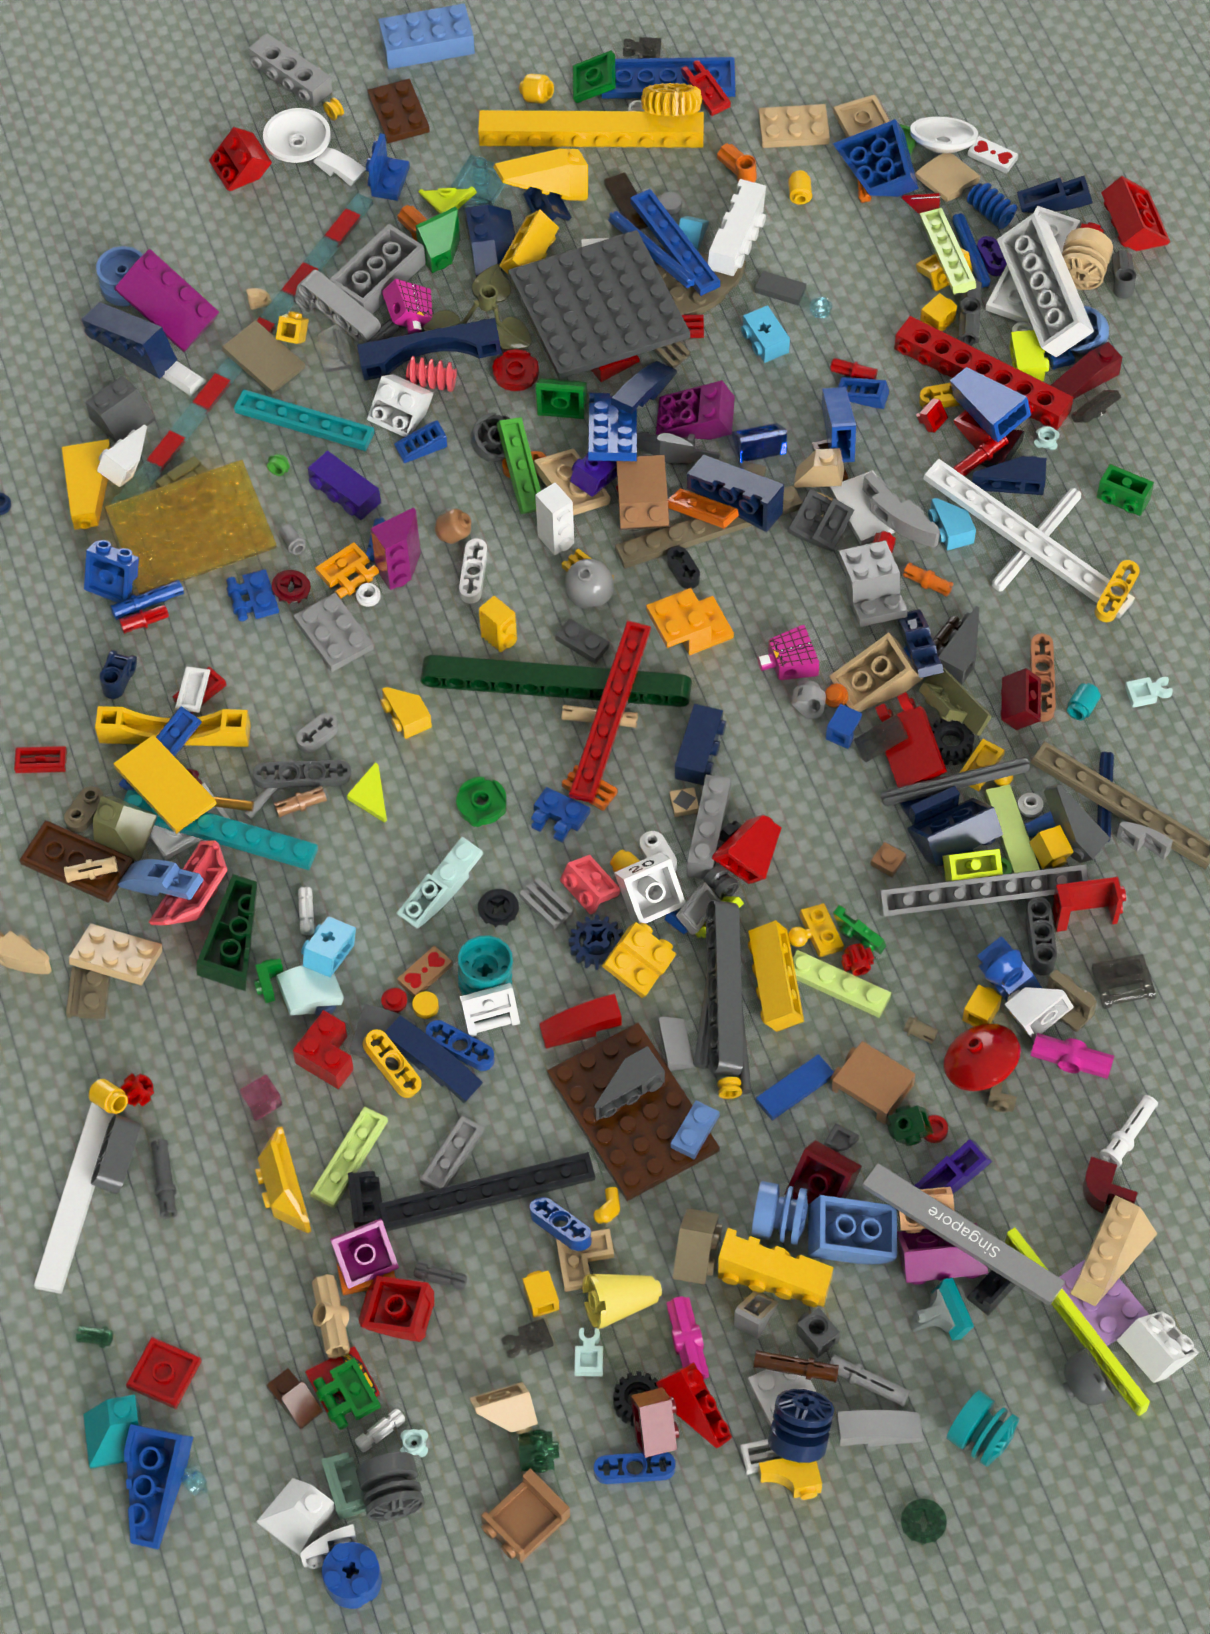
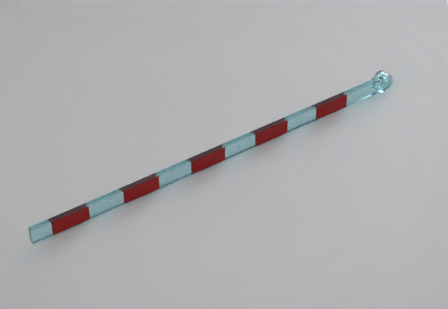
(229, 369)

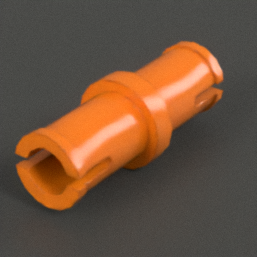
(928, 579)

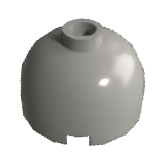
(589, 583)

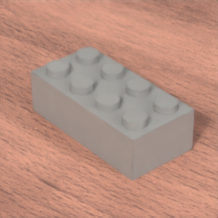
(379, 263)

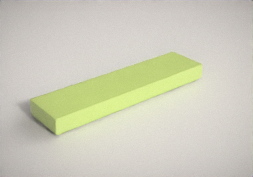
(1014, 837)
(349, 1157)

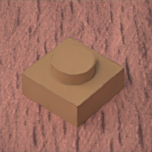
(888, 859)

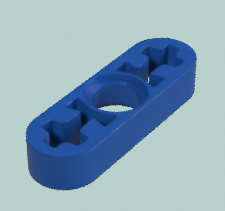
(456, 1034)
(566, 1233)
(614, 1477)

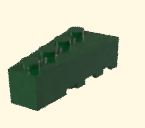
(229, 941)

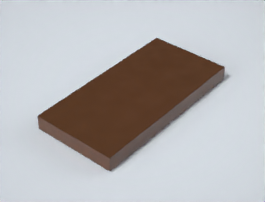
(58, 847)

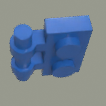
(260, 594)

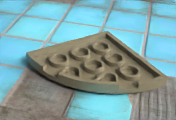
(688, 299)

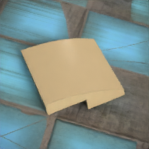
(947, 176)

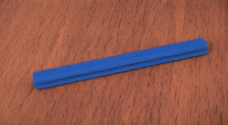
(655, 251)

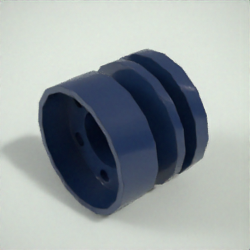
(801, 1425)

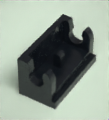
(365, 1197)
(990, 1292)

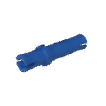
(147, 599)

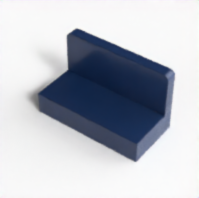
(550, 204)
(928, 806)

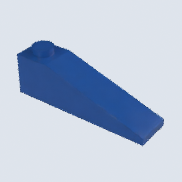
(154, 1477)

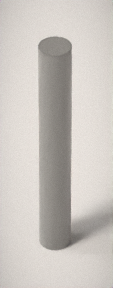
(264, 796)

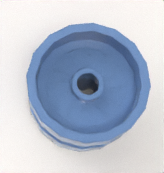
(112, 268)

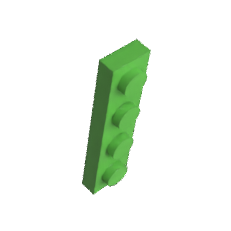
(519, 463)

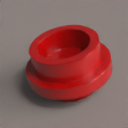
(394, 1000)

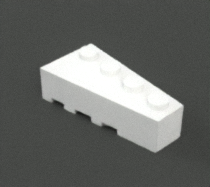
(738, 228)

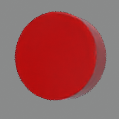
(939, 1127)

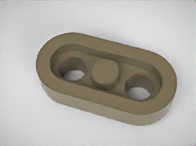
(83, 807)

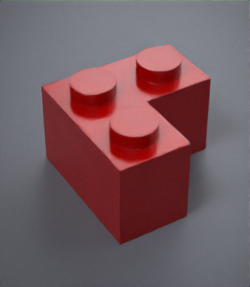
(320, 1051)

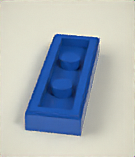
(795, 1087)

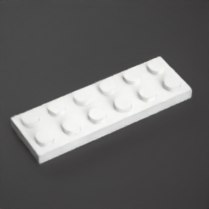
(1005, 296)

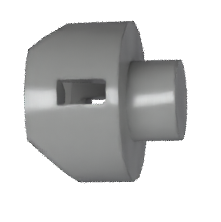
(807, 697)

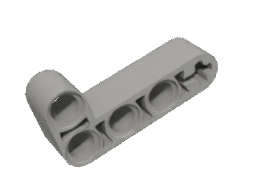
(337, 305)

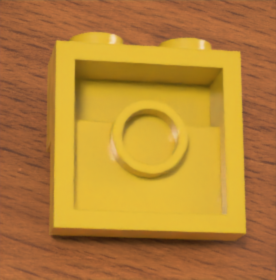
(639, 958)

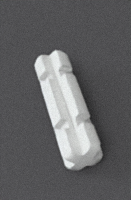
(306, 912)
(380, 1430)

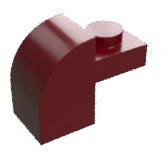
(1098, 1185)

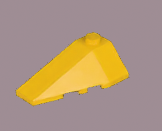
(551, 171)

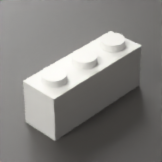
(555, 518)

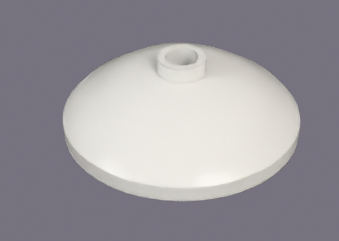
(943, 134)
(296, 135)

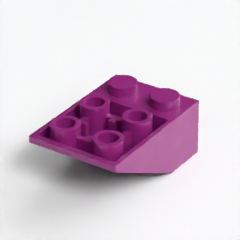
(697, 411)

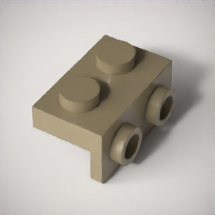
(1082, 1000)

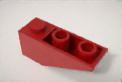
(696, 1404)

